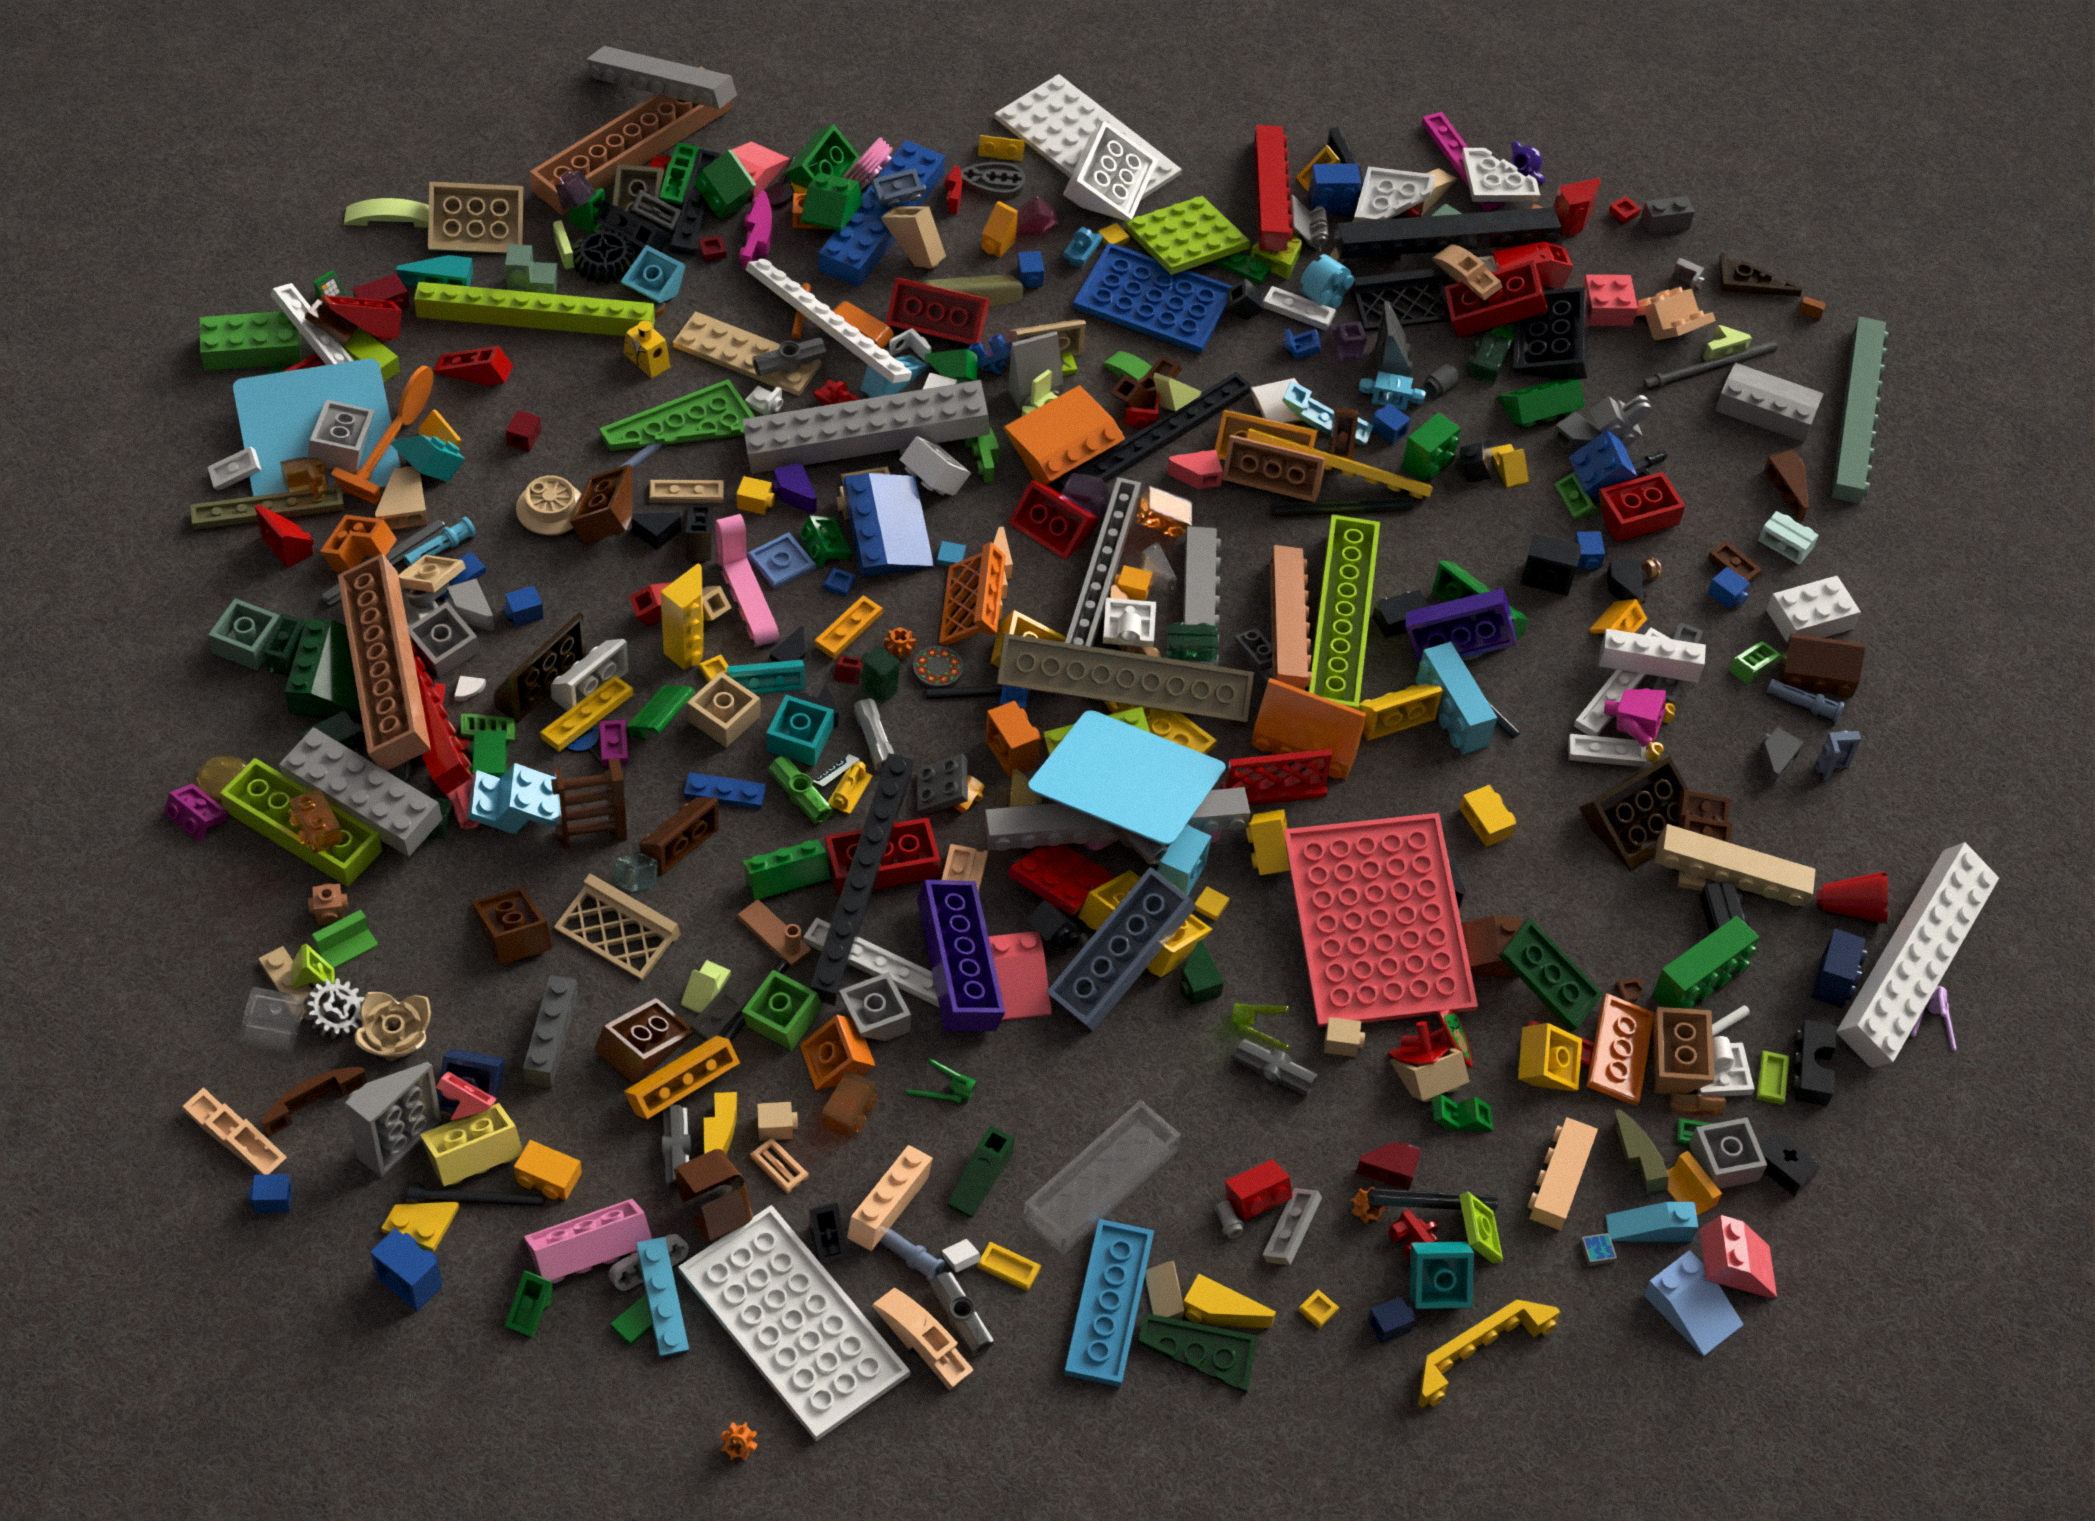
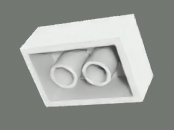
(1814, 609)

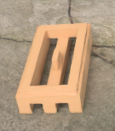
(794, 1181)

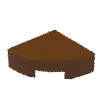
(1629, 989)

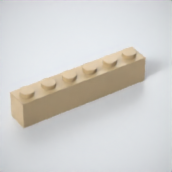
(1736, 864)

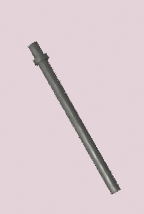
(1660, 379)

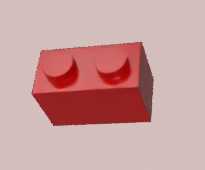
(1258, 1189)

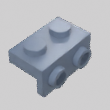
(898, 187)
(1837, 752)

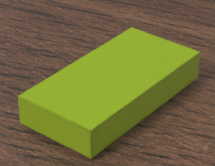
(1772, 1077)

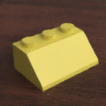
(472, 1145)

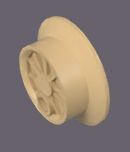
(548, 505)

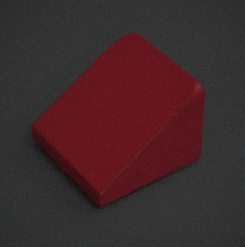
(848, 670)

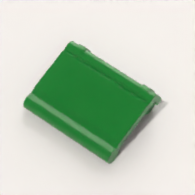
(659, 710)

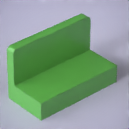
(344, 940)

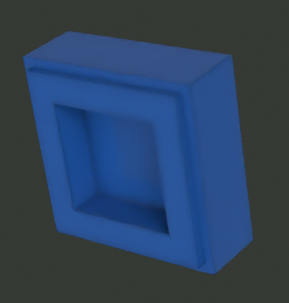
(839, 582)

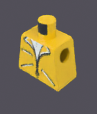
(647, 349)

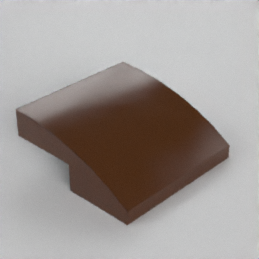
(1705, 814)

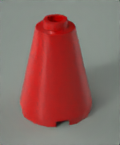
(1857, 897)

